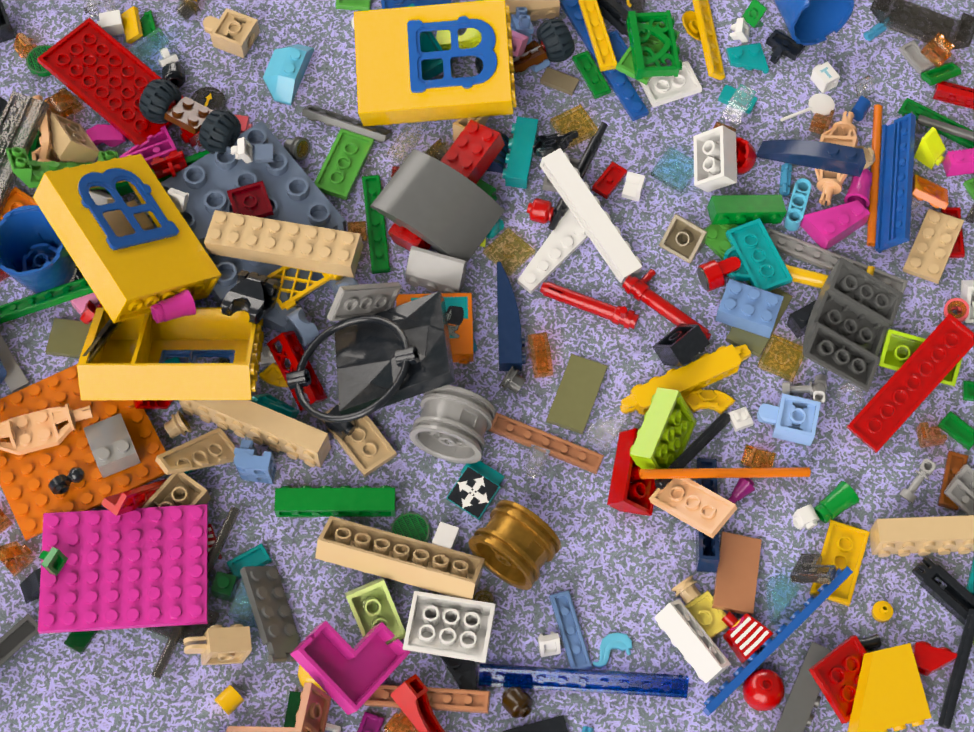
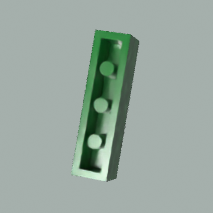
(746, 208)

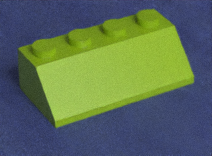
(900, 346)

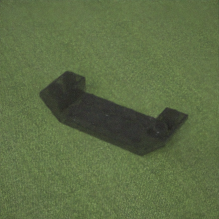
(923, 22)

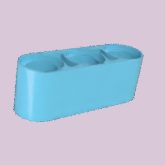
(798, 197)

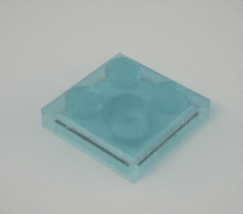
(674, 169)

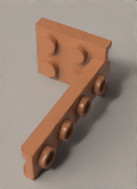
(309, 718)

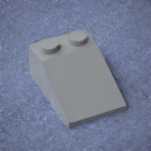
(111, 445)

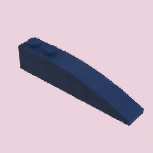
(815, 155)
(509, 327)
(706, 547)

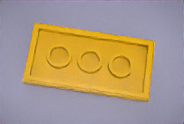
(843, 548)

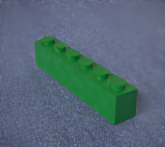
(335, 501)

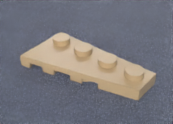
(202, 452)

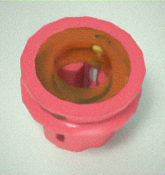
(959, 305)

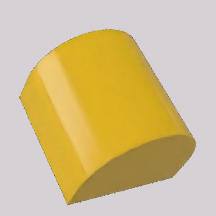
(229, 699)

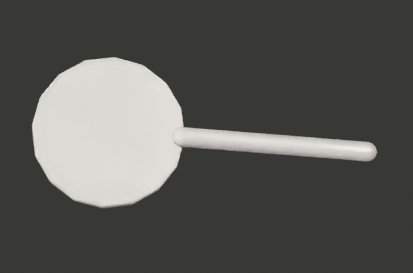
(818, 103)

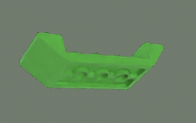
(32, 171)

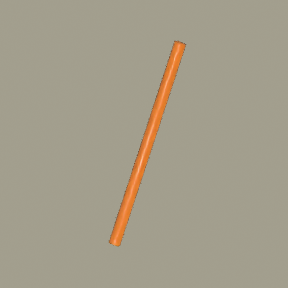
(875, 170)
(724, 473)

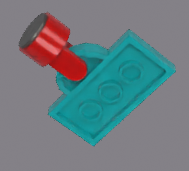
(749, 258)

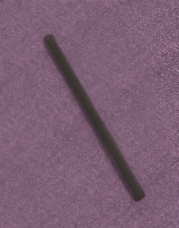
(212, 558)

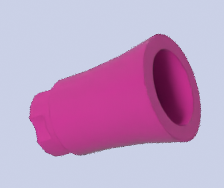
(860, 188)
(174, 307)

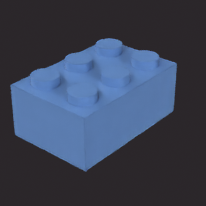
(749, 308)

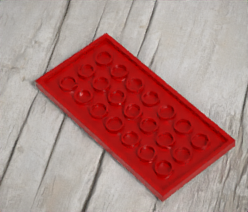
(104, 78)

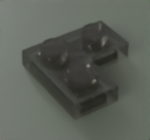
(809, 570)

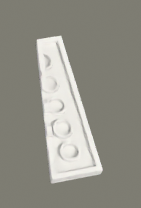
(554, 251)

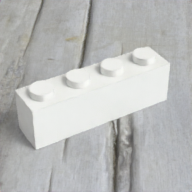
(692, 641)

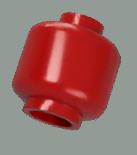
(540, 211)

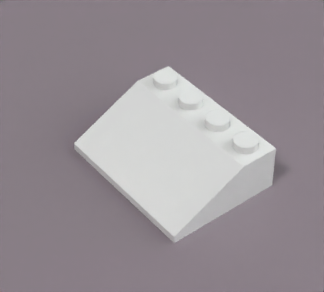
(449, 626)

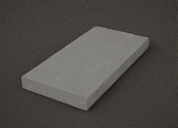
(363, 300)

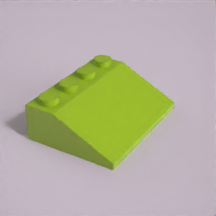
(664, 431)

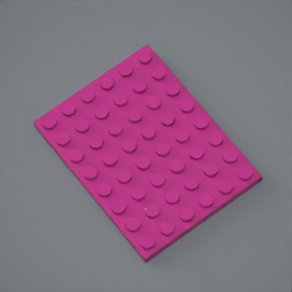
(126, 569)

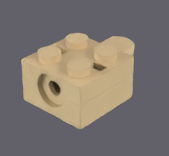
(232, 32)
(221, 645)

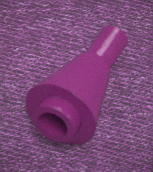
(743, 488)

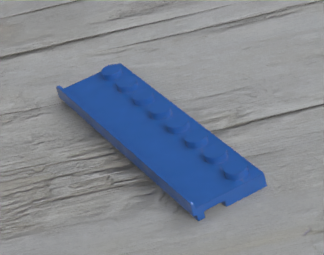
(895, 183)

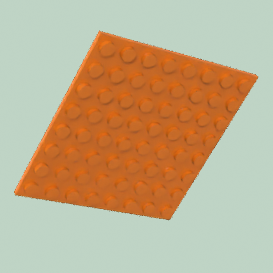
(28, 475)

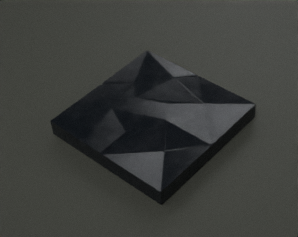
(367, 355)

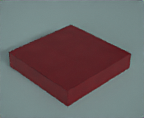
(251, 200)

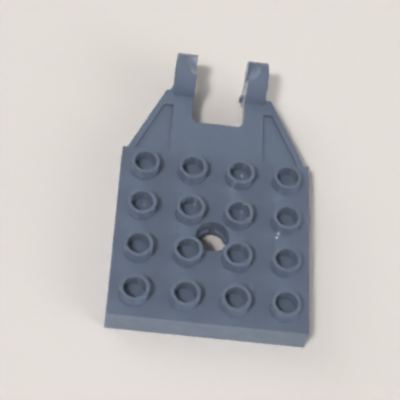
(293, 200)

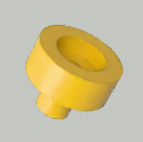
(882, 611)

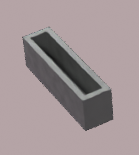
(17, 637)

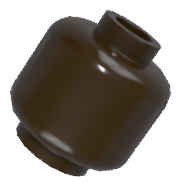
(517, 702)

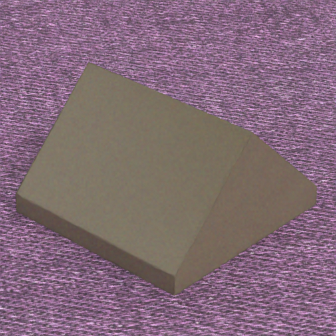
(683, 238)

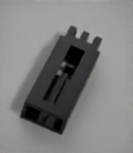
(612, 12)
(953, 597)

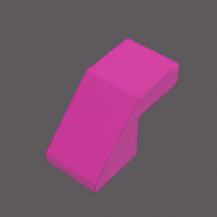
(105, 134)

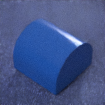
(861, 108)

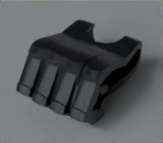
(251, 294)

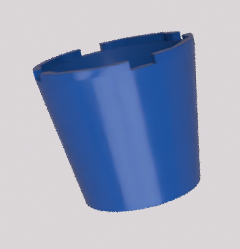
(814, 19)
(33, 250)

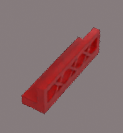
(954, 94)
(293, 351)
(131, 499)

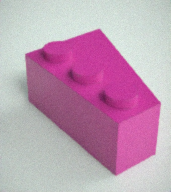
(156, 145)
(835, 223)

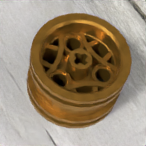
(515, 544)

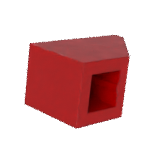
(930, 658)

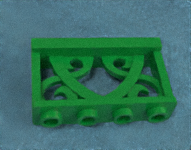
(636, 26)

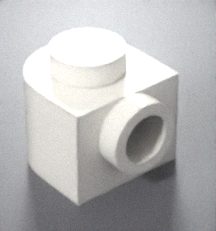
(805, 518)

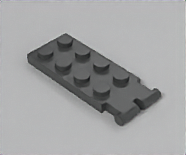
(271, 611)

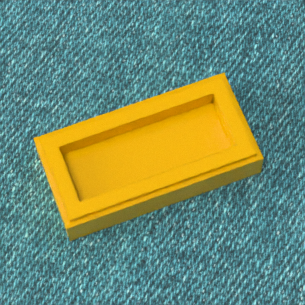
(132, 25)

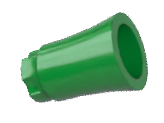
(836, 502)

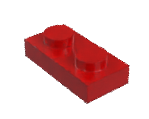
(609, 180)

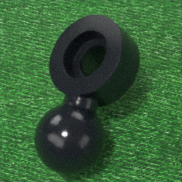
(61, 483)

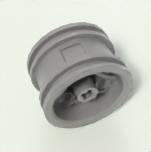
(453, 424)

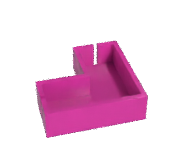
(348, 672)

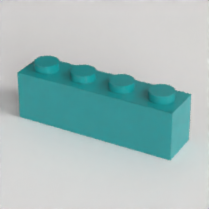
(521, 152)

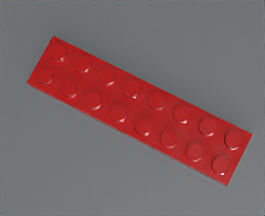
(912, 383)

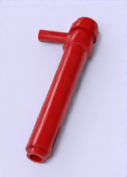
(643, 293)
(617, 315)

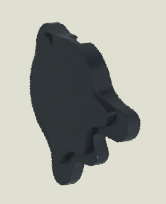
(549, 144)

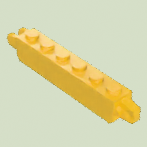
(694, 376)

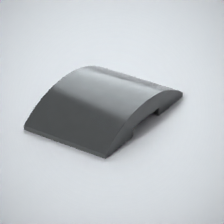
(438, 206)
(850, 323)

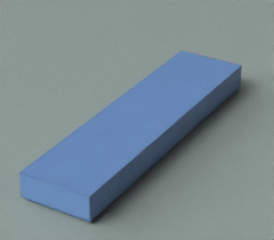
(570, 630)

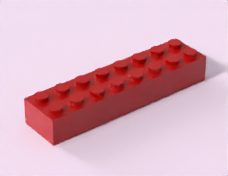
(468, 155)

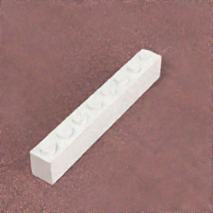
(590, 215)

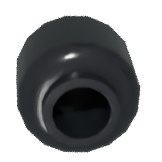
(175, 73)

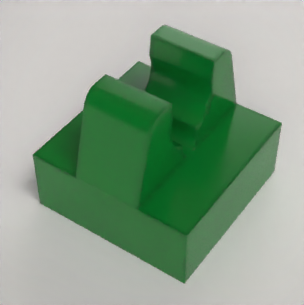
(53, 560)

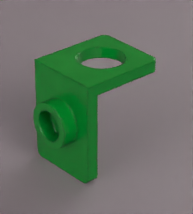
(754, 14)

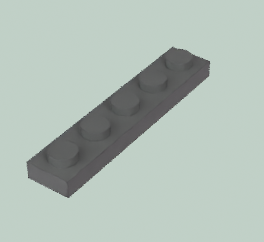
(334, 119)

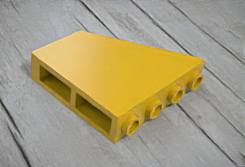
(888, 692)

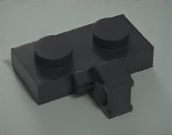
(783, 46)

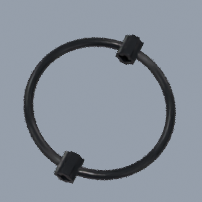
(301, 377)

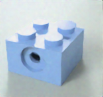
(792, 419)

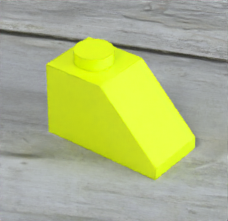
(930, 149)

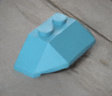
(286, 71)

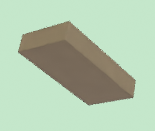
(559, 81)

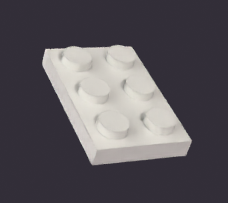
(670, 88)

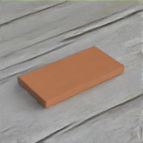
(737, 573)

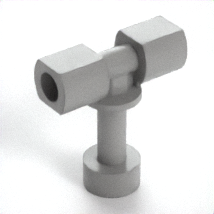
(817, 389)
(925, 470)

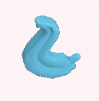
(612, 641)

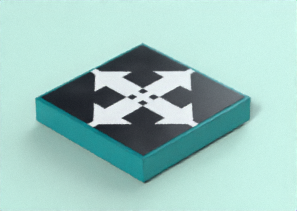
(473, 492)

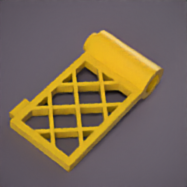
(291, 302)

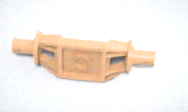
(844, 134)
(45, 152)
(40, 429)

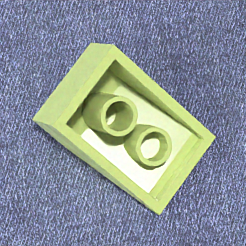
(374, 605)

